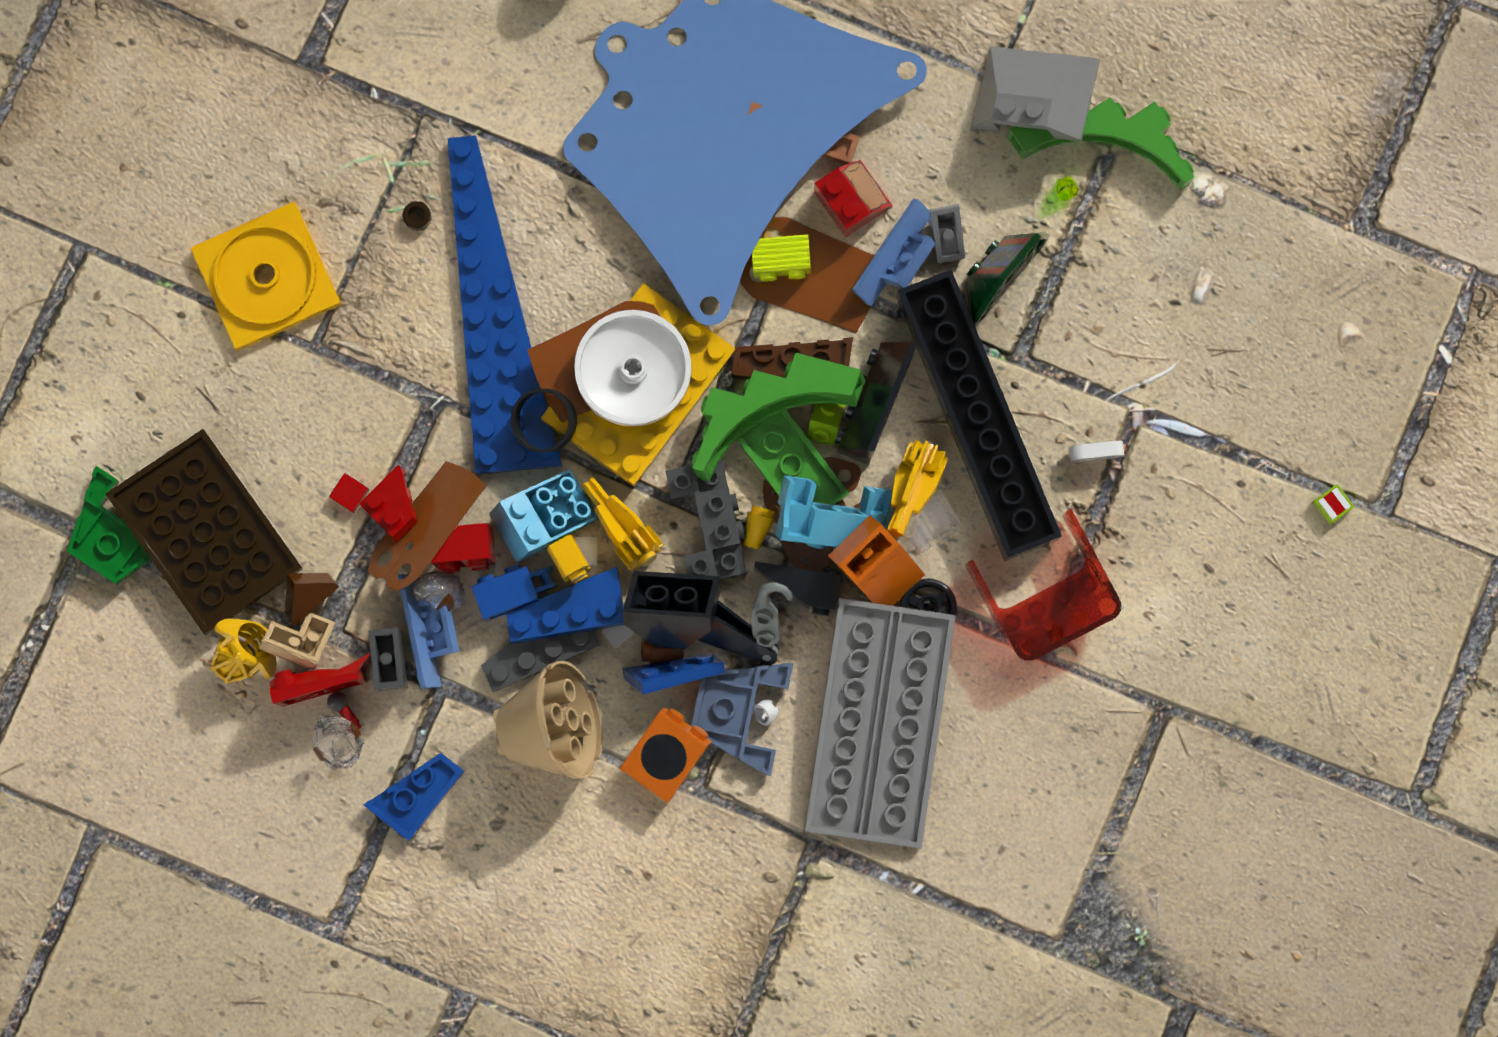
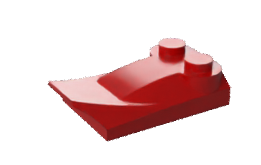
(293, 688)

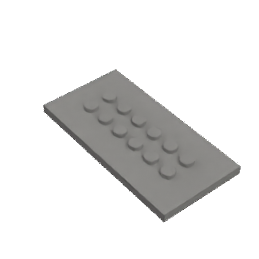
(880, 723)

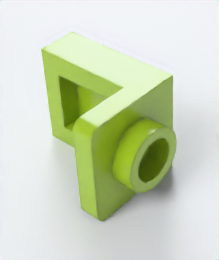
(825, 422)

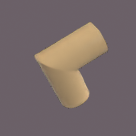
(299, 647)

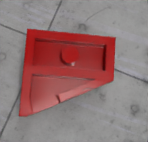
(391, 504)

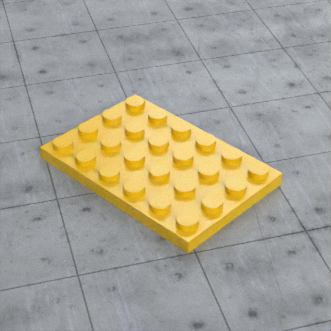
(633, 449)

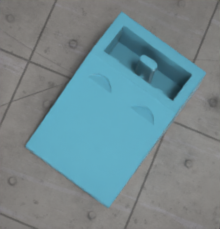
(542, 515)

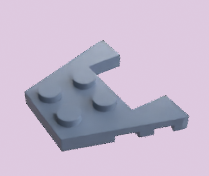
(726, 709)

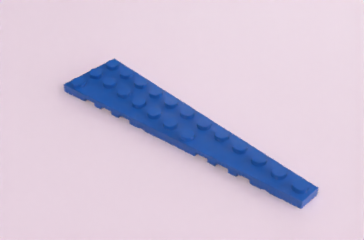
(493, 327)

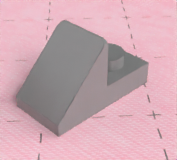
(947, 233)

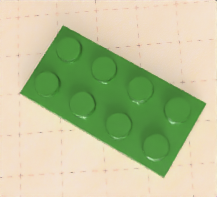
(782, 450)

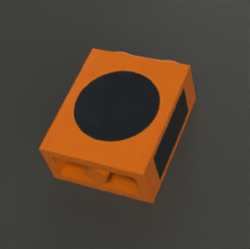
(666, 754)

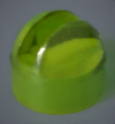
(1067, 194)

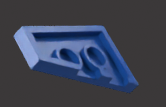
(415, 797)

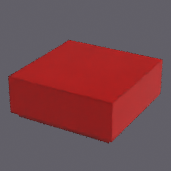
(349, 492)

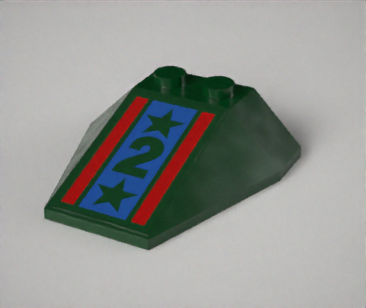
(998, 269)

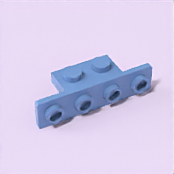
(898, 255)
(430, 634)

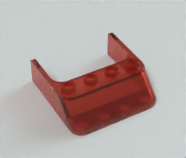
(1059, 611)

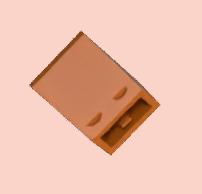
(876, 563)

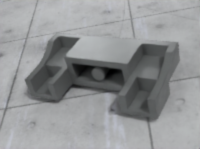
(717, 521)

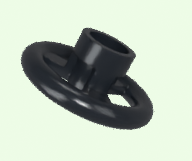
(946, 594)

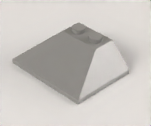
(1036, 92)

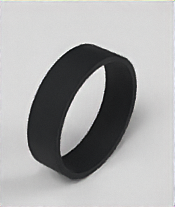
(515, 418)

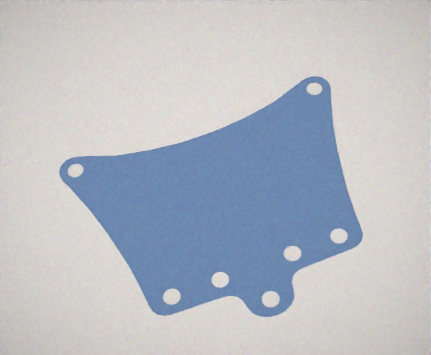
(686, 155)

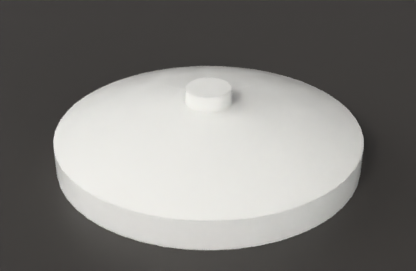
(632, 368)

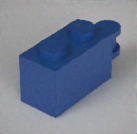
(510, 590)

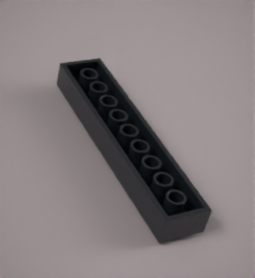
(978, 415)

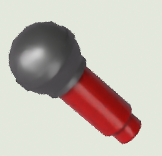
(338, 702)

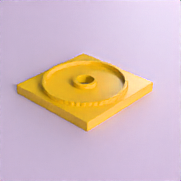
(295, 294)

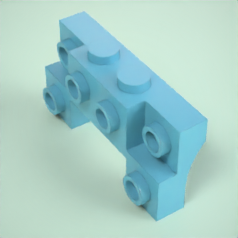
(823, 523)

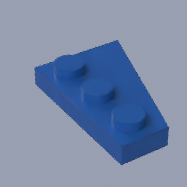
(667, 674)

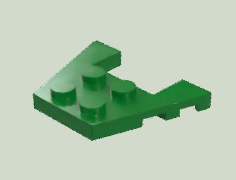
(103, 538)

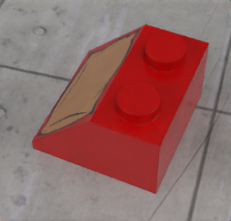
(851, 197)

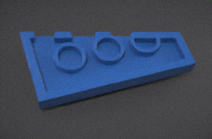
(576, 609)

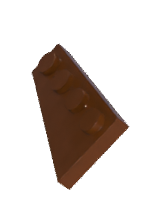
(774, 359)

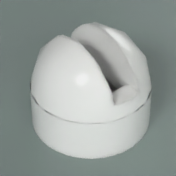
(765, 712)

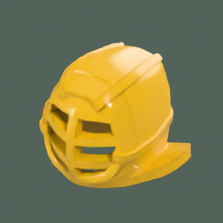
(234, 658)

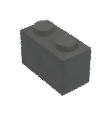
(388, 659)

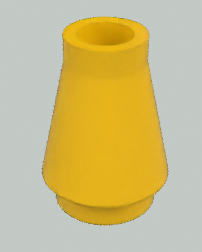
(757, 526)

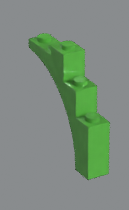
(1107, 124)
(805, 383)

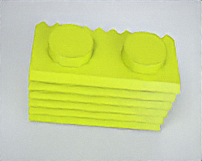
(781, 258)

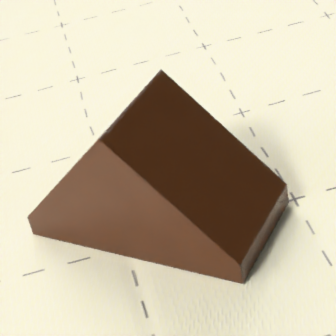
(306, 592)

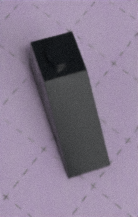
(809, 588)

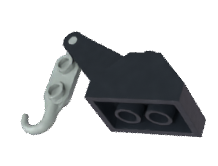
(686, 608)

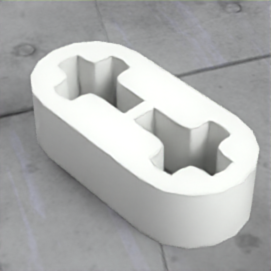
(1096, 451)

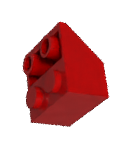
(467, 547)

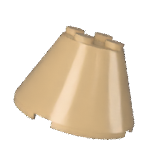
(552, 723)

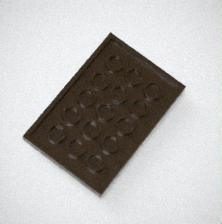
(204, 531)

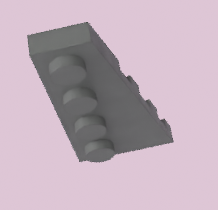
(528, 658)

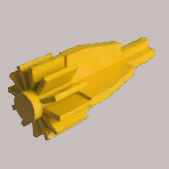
(915, 483)
(632, 539)

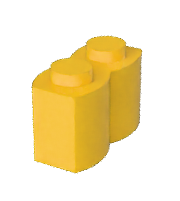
(569, 560)

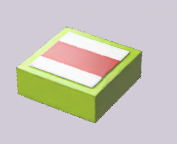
(1333, 504)

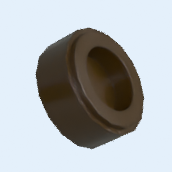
(417, 215)

